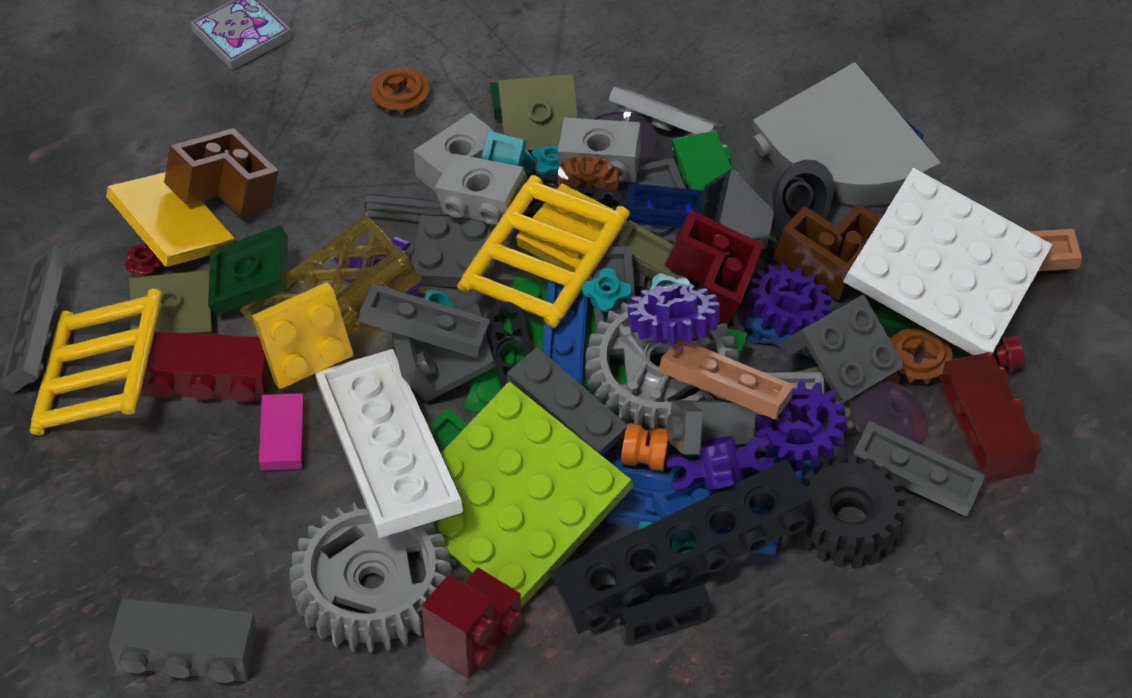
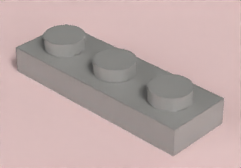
(663, 115)

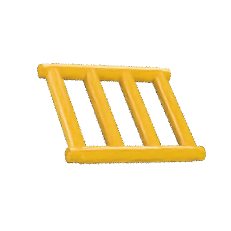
(572, 281)
(132, 370)

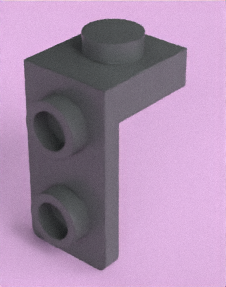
(707, 419)

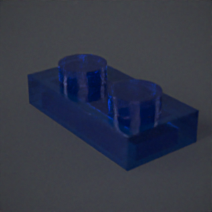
(661, 204)

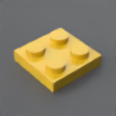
(567, 221)
(303, 335)

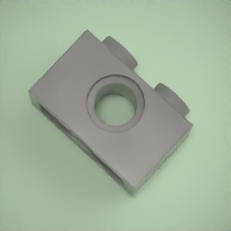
(461, 138)
(606, 139)
(478, 188)

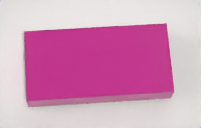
(281, 432)

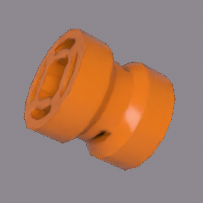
(645, 447)

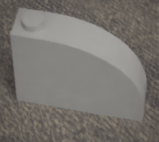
(849, 131)

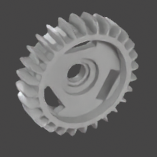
(648, 392)
(393, 606)

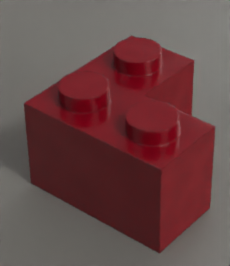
(716, 259)
(469, 620)

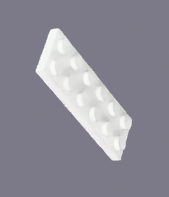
(388, 444)

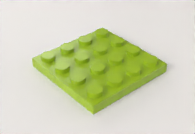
(524, 492)

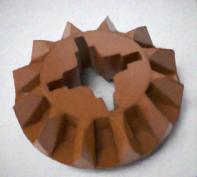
(396, 80)
(588, 173)
(935, 352)

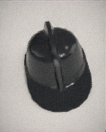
(801, 185)

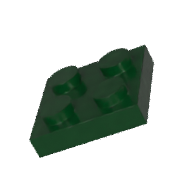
(248, 270)

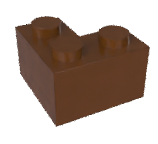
(223, 167)
(825, 248)

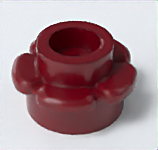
(142, 261)
(1010, 353)

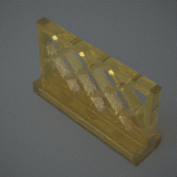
(391, 272)

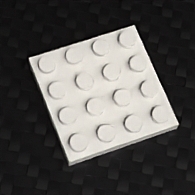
(948, 264)

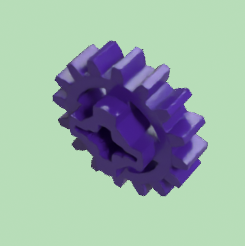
(787, 299)
(673, 313)
(800, 427)

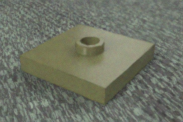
(536, 108)
(183, 301)

